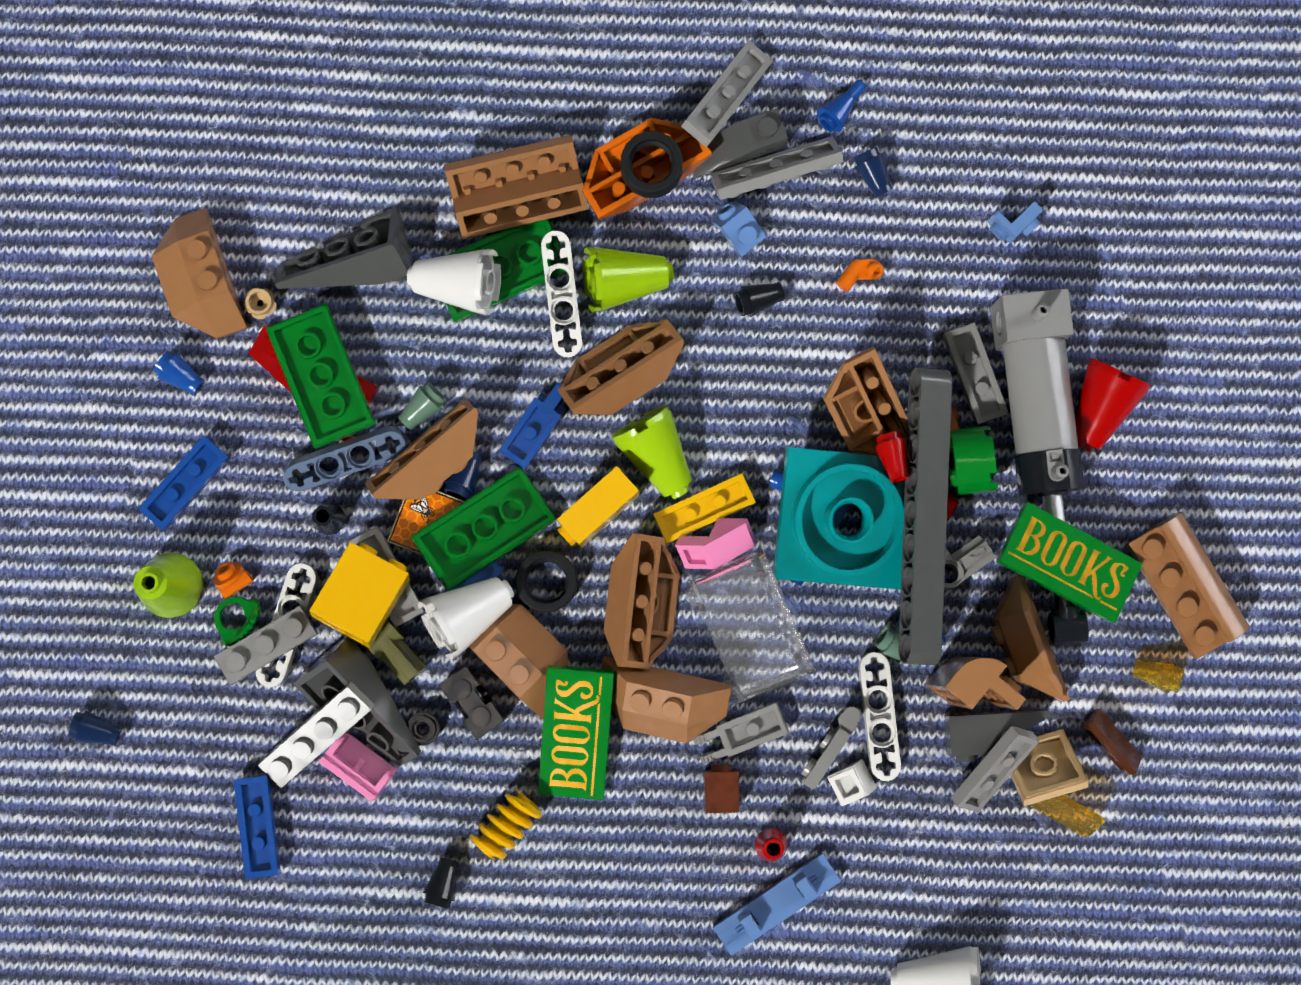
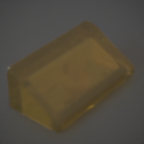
(1070, 814)

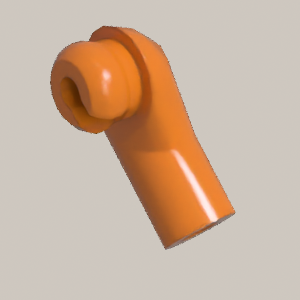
(859, 270)

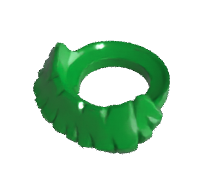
(251, 610)

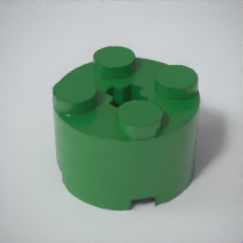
(972, 461)

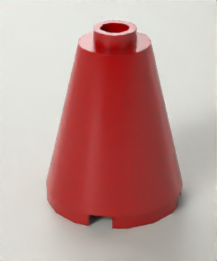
(1105, 403)

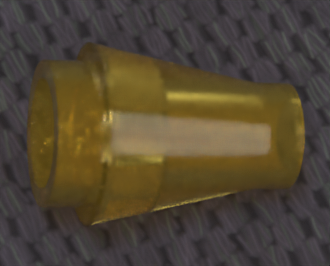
(1159, 674)

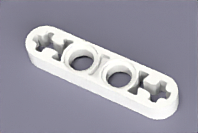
(565, 293)
(290, 583)
(875, 716)

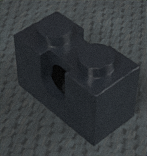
(478, 716)

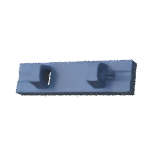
(776, 903)

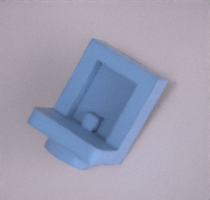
(1025, 223)
(738, 227)

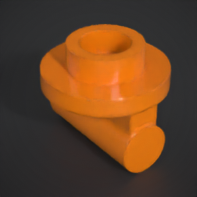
(231, 578)

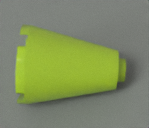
(622, 276)
(656, 451)
(169, 585)

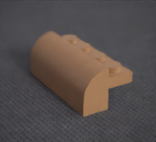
(516, 186)
(1188, 585)
(968, 679)

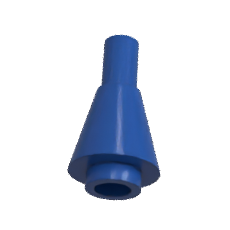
(835, 113)

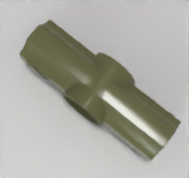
(396, 653)

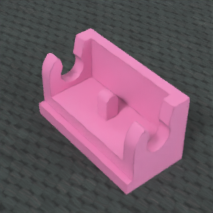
(358, 766)

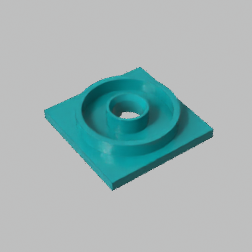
(807, 540)

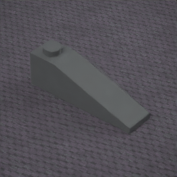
(365, 257)
(383, 724)

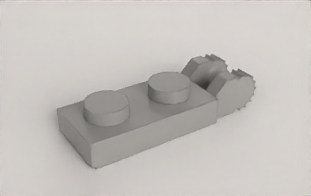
(745, 732)
(832, 746)

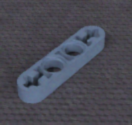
(346, 464)

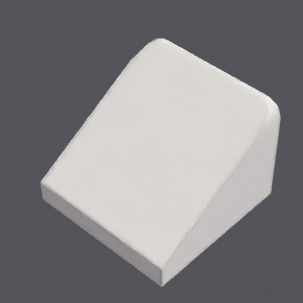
(852, 782)

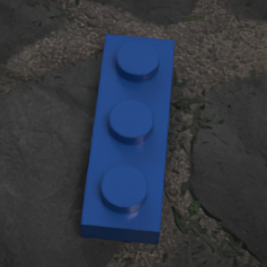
(184, 483)
(257, 826)

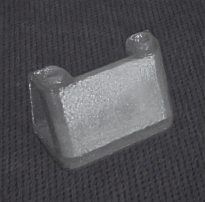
(750, 626)

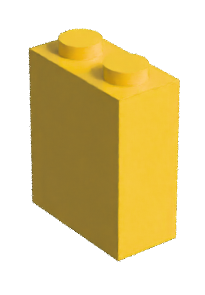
(597, 508)
(360, 593)

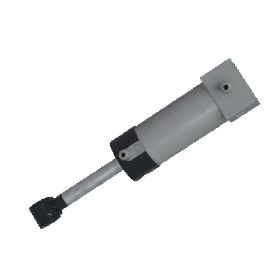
(1047, 459)

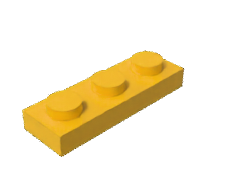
(704, 508)

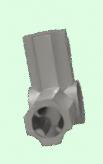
(968, 560)

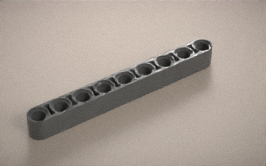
(925, 517)

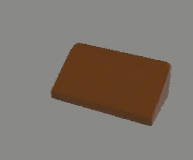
(1112, 742)

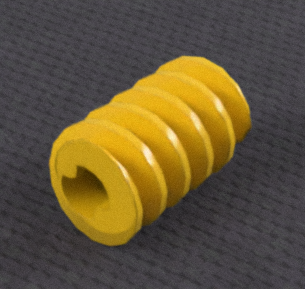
(506, 826)

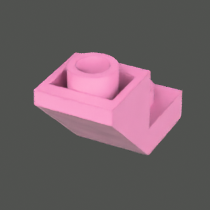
(726, 541)

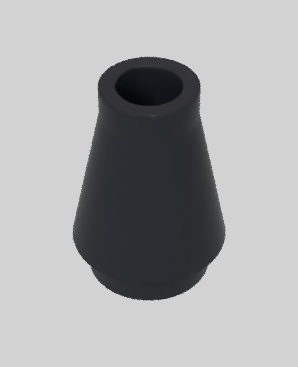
(756, 298)
(334, 523)
(442, 884)

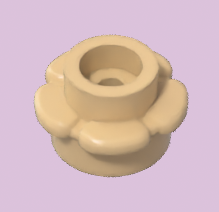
(257, 295)

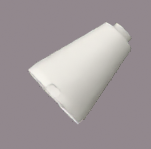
(459, 279)
(465, 613)
(945, 968)

